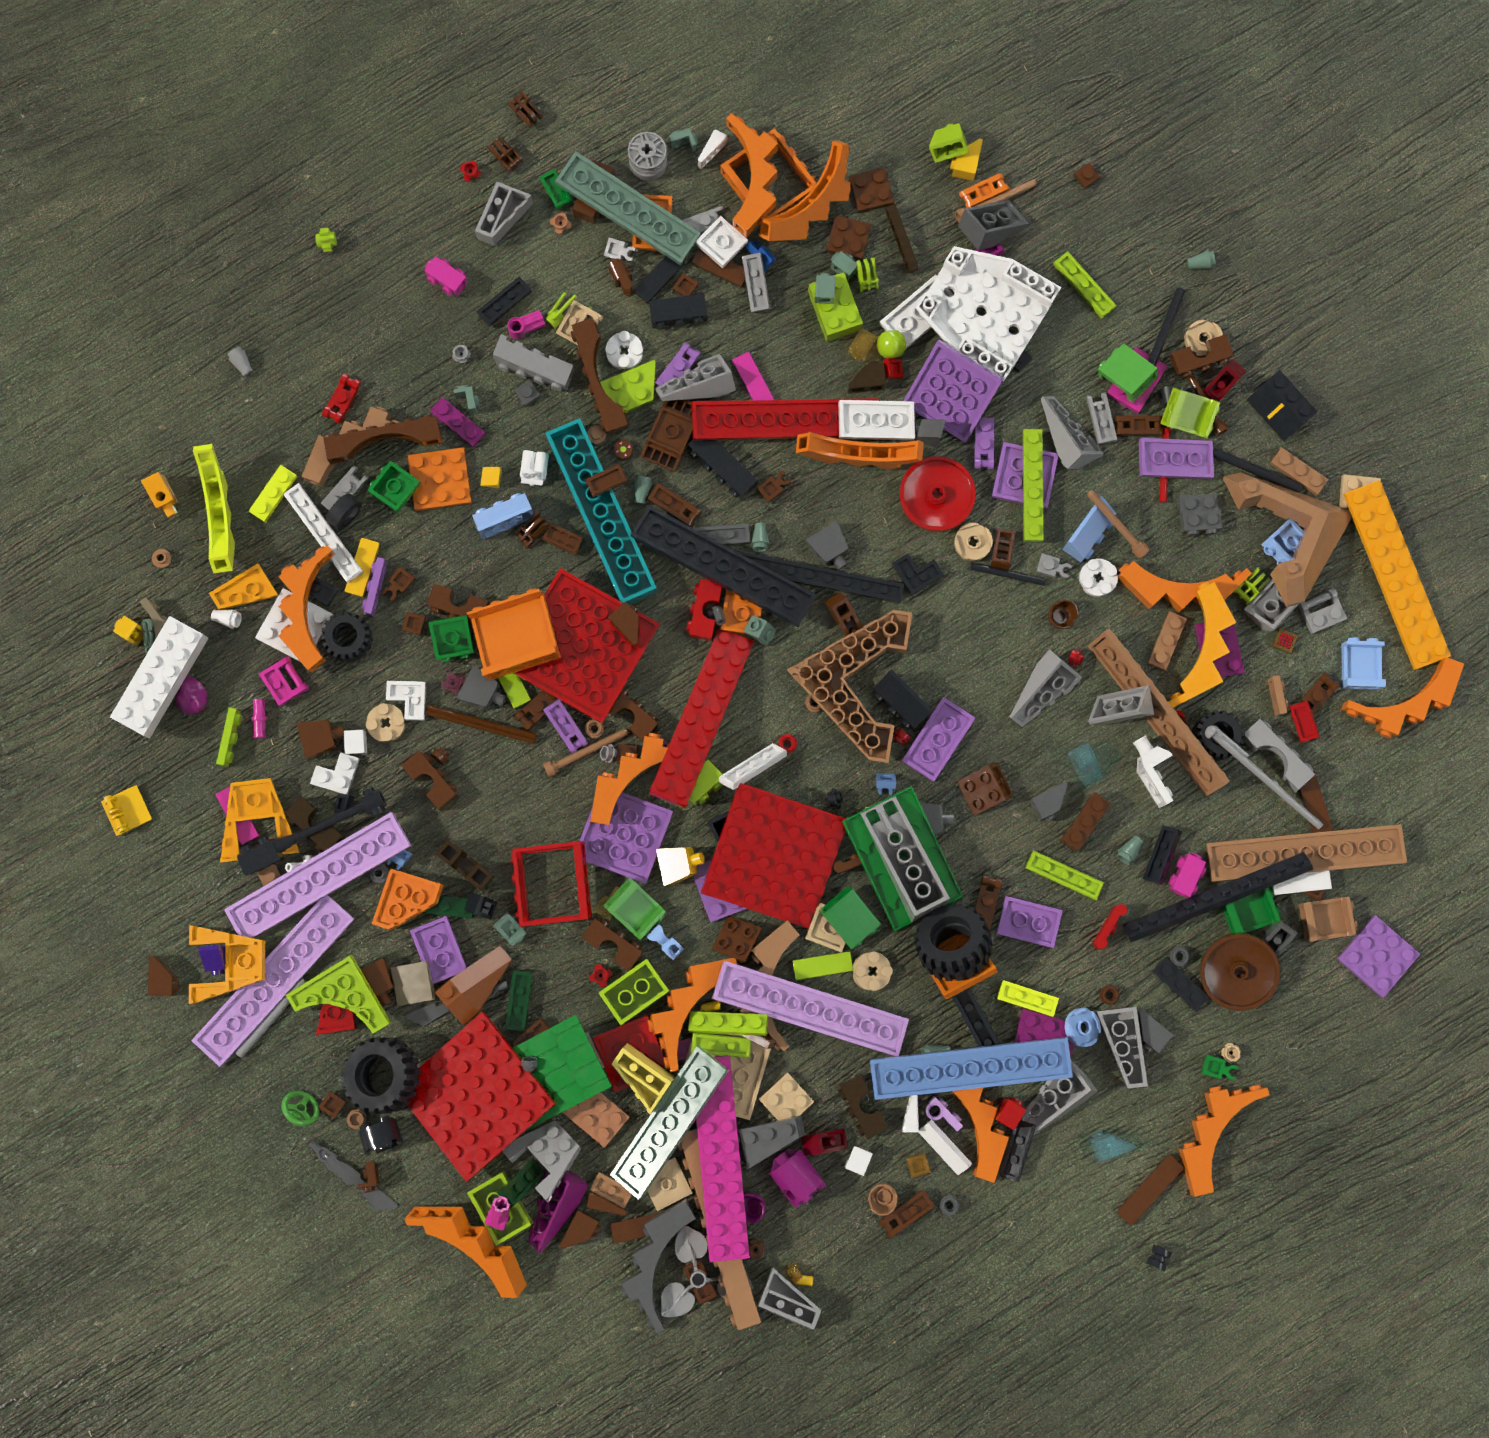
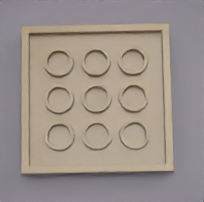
(746, 1076)

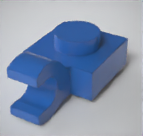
(767, 257)

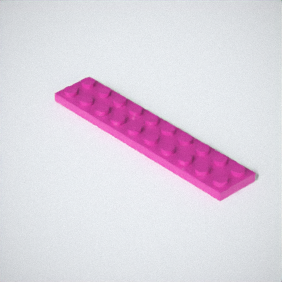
(722, 1174)

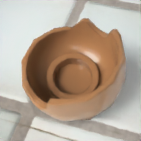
(883, 1199)

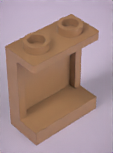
(1328, 919)

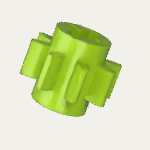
(326, 239)

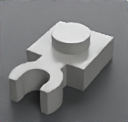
(619, 250)
(1050, 566)

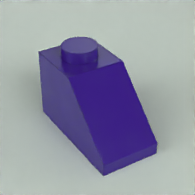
(213, 958)

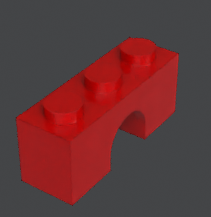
(700, 626)

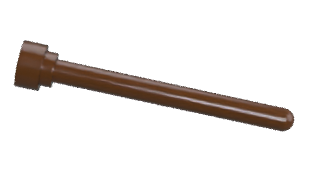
(1219, 426)

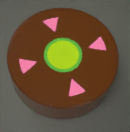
(623, 450)

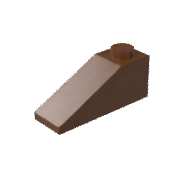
(843, 614)

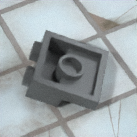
(1199, 514)

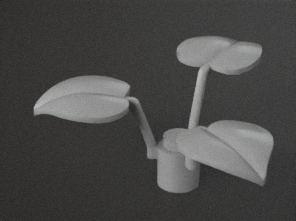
(675, 1297)

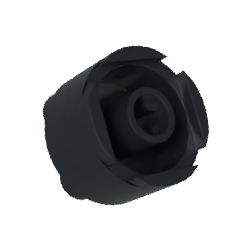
(380, 1136)

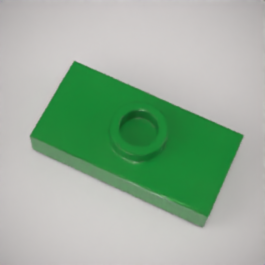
(558, 195)

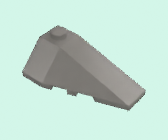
(1047, 682)

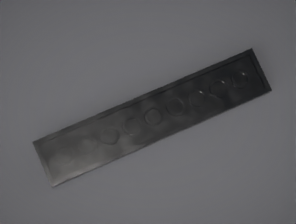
(723, 566)

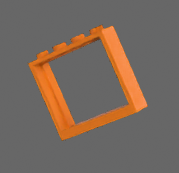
(788, 153)

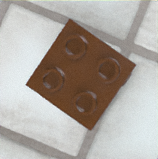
(736, 939)

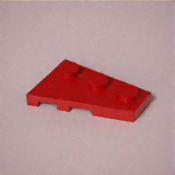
(335, 1019)

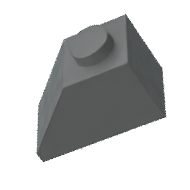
(930, 431)
(1049, 802)
(1278, 936)
(1152, 1033)

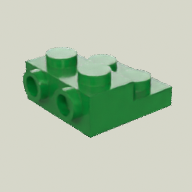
(393, 486)
(451, 638)

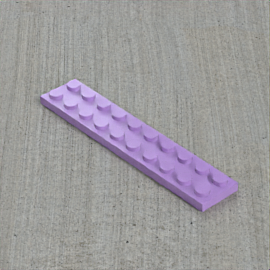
(318, 877)
(283, 970)
(810, 1008)

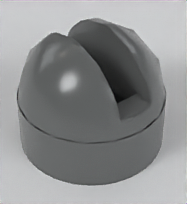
(529, 1063)

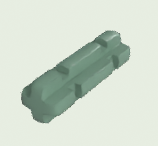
(148, 634)

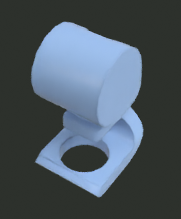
(669, 946)

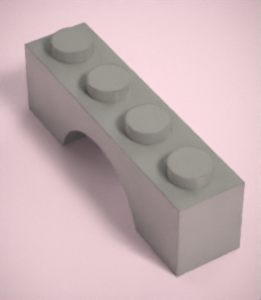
(1263, 738)

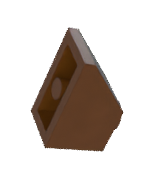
(626, 622)
(161, 979)
(580, 1229)

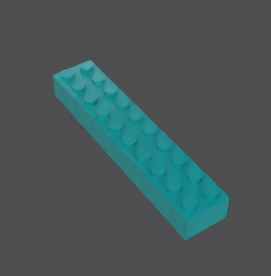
(601, 514)

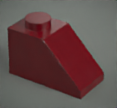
(1224, 381)
(824, 1142)

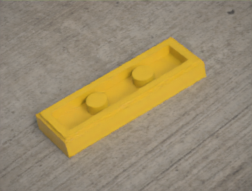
(364, 557)

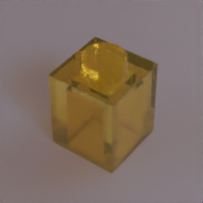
(862, 344)

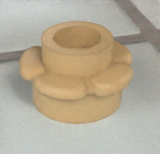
(1231, 1047)

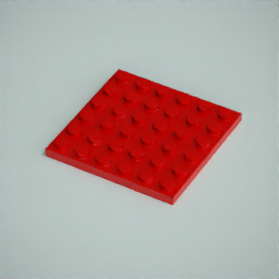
(592, 651)
(774, 855)
(477, 1097)

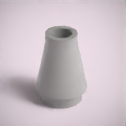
(240, 361)

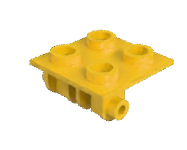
(126, 810)

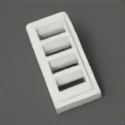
(713, 146)
(911, 1121)

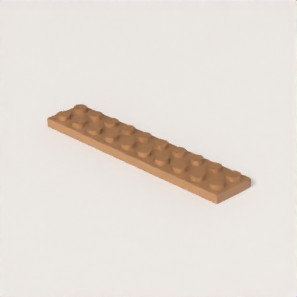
(1165, 720)
(1324, 849)

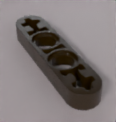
(901, 238)

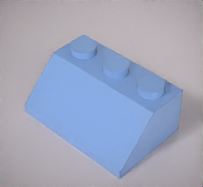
(503, 515)
(1088, 533)

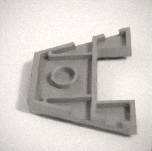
(552, 1149)

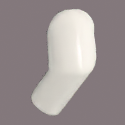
(290, 866)

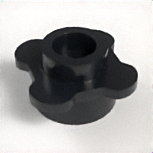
(835, 798)

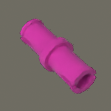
(259, 718)

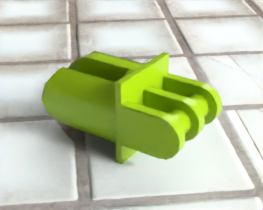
(867, 279)
(1250, 587)

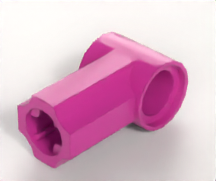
(527, 323)
(498, 1213)

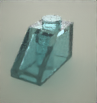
(1085, 764)
(1108, 1146)

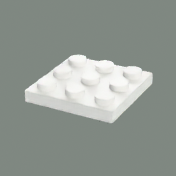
(277, 620)

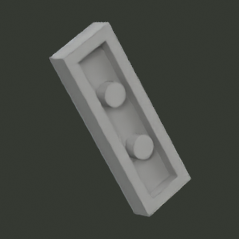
(756, 282)

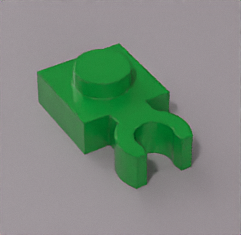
(1216, 1068)

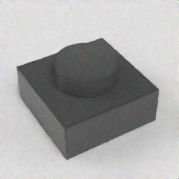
(527, 393)

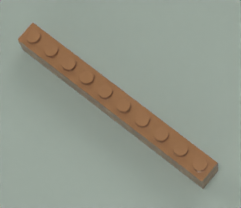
(732, 1272)

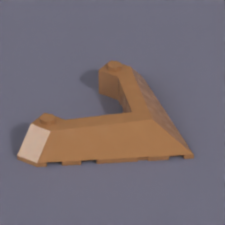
(1321, 523)
(826, 675)

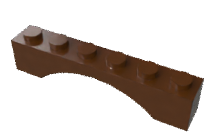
(588, 340)
(344, 446)

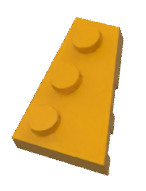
(244, 589)

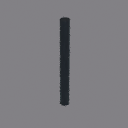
(1008, 574)

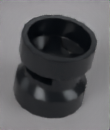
(1158, 1259)

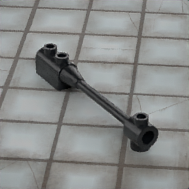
(270, 850)

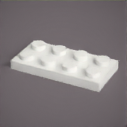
(907, 318)
(876, 420)

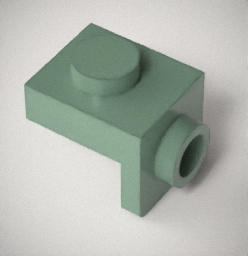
(680, 138)
(472, 400)
(760, 629)
(510, 929)

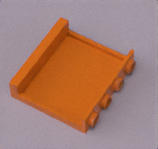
(514, 634)

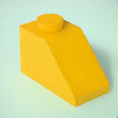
(966, 164)
(129, 630)

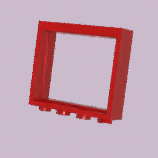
(519, 879)

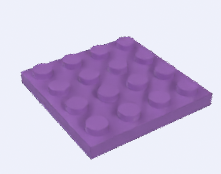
(953, 390)
(630, 839)

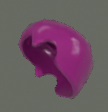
(754, 1207)

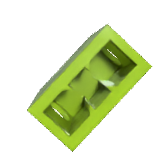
(948, 143)

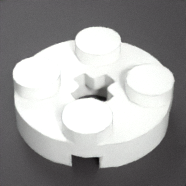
(613, 349)
(1104, 586)

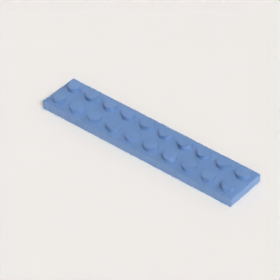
(971, 1068)

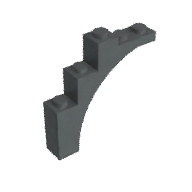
(660, 1230)

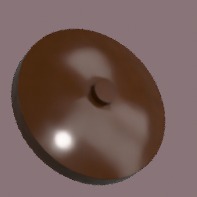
(1239, 971)

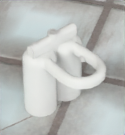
(534, 467)

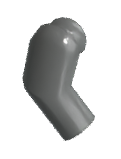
(717, 613)

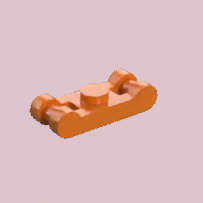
(984, 190)

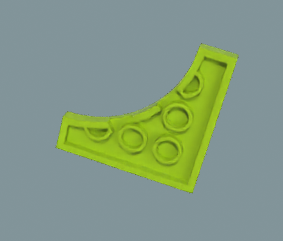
(342, 987)

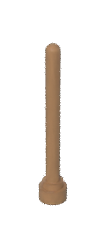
(1004, 196)
(1138, 548)
(552, 767)

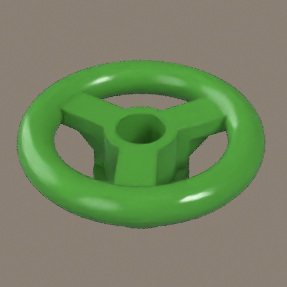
(297, 1112)

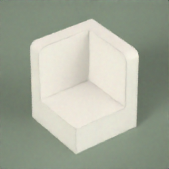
(355, 742)
(858, 1160)

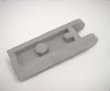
(704, 220)
(1102, 420)
(347, 484)

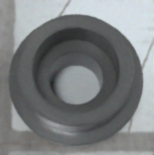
(385, 871)
(1185, 956)
(955, 1207)

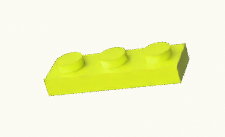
(273, 493)
(1027, 998)

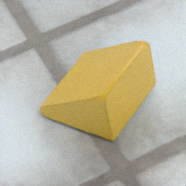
(491, 477)

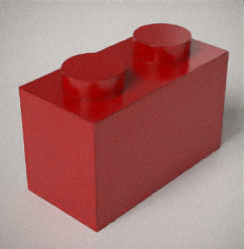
(1010, 1112)

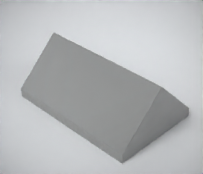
(1268, 608)
(1122, 706)

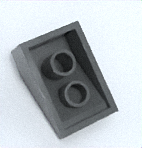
(991, 223)

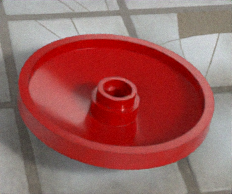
(937, 494)

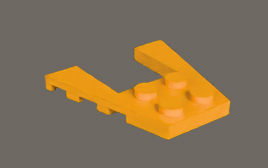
(252, 801)
(242, 962)

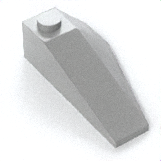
(707, 380)
(1070, 442)
(1059, 1098)

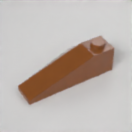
(470, 988)

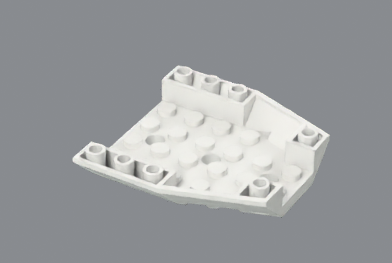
(1007, 293)

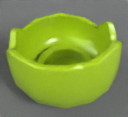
(891, 344)

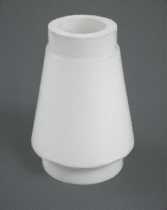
(228, 618)

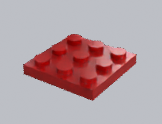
(638, 1036)

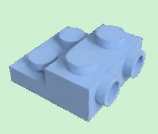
(1283, 542)

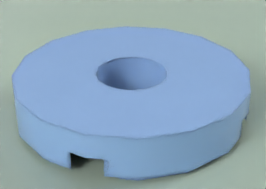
(1073, 1027)

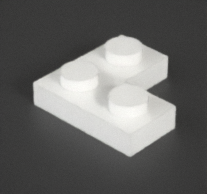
(412, 693)
(339, 779)

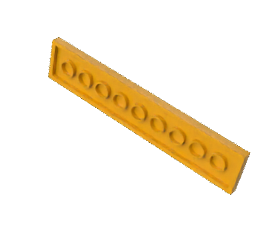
(1396, 575)

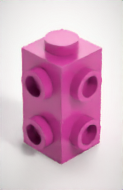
(444, 275)
(1189, 871)

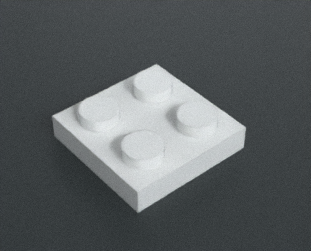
(721, 242)

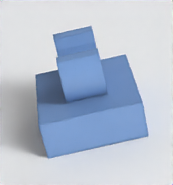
(885, 780)
(400, 859)

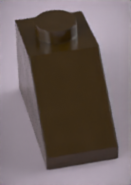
(869, 378)

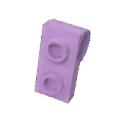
(952, 1118)

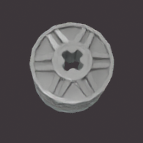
(651, 165)

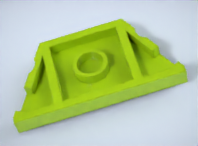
(633, 387)

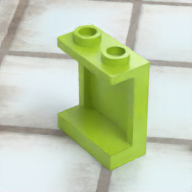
(1190, 413)

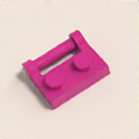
(278, 684)

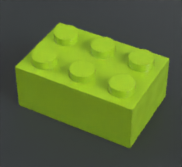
(842, 316)
(634, 992)
(482, 1198)

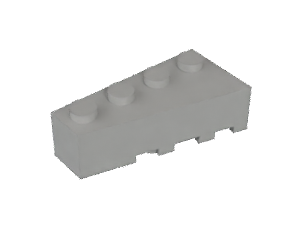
(532, 364)
(1124, 1038)

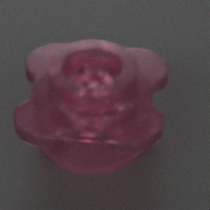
(454, 688)

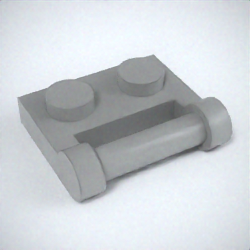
(1324, 617)

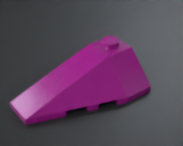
(555, 1212)

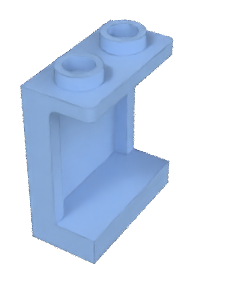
(1362, 664)

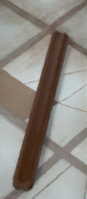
(481, 724)

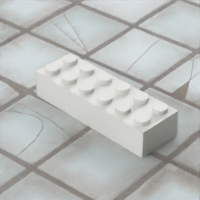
(159, 677)

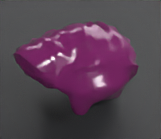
(191, 696)

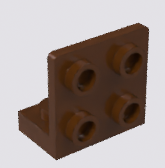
(985, 788)

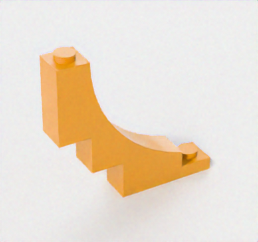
(1204, 673)

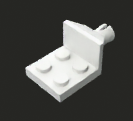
(1152, 778)

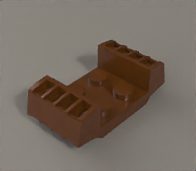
(669, 435)

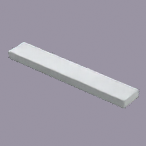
(323, 532)

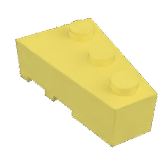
(643, 1076)

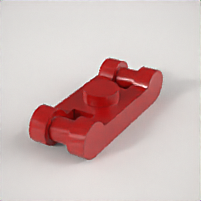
(342, 398)
(1109, 926)

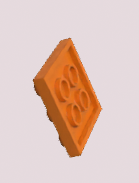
(442, 479)
(953, 987)

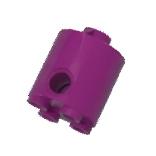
(796, 1176)

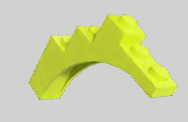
(218, 511)

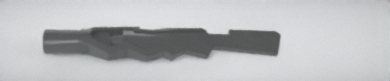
(431, 1012)
(377, 1198)

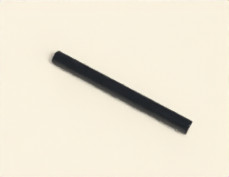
(1166, 326)
(1256, 470)

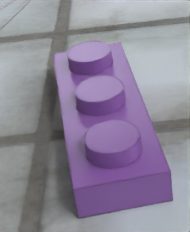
(374, 586)

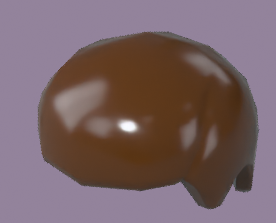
(1063, 614)

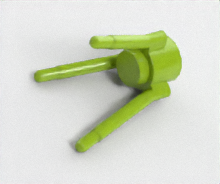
(554, 315)

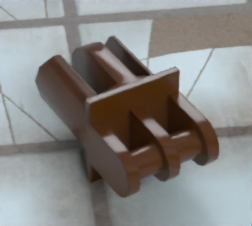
(523, 109)
(506, 152)
(621, 276)
(533, 529)

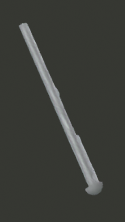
(1241, 755)

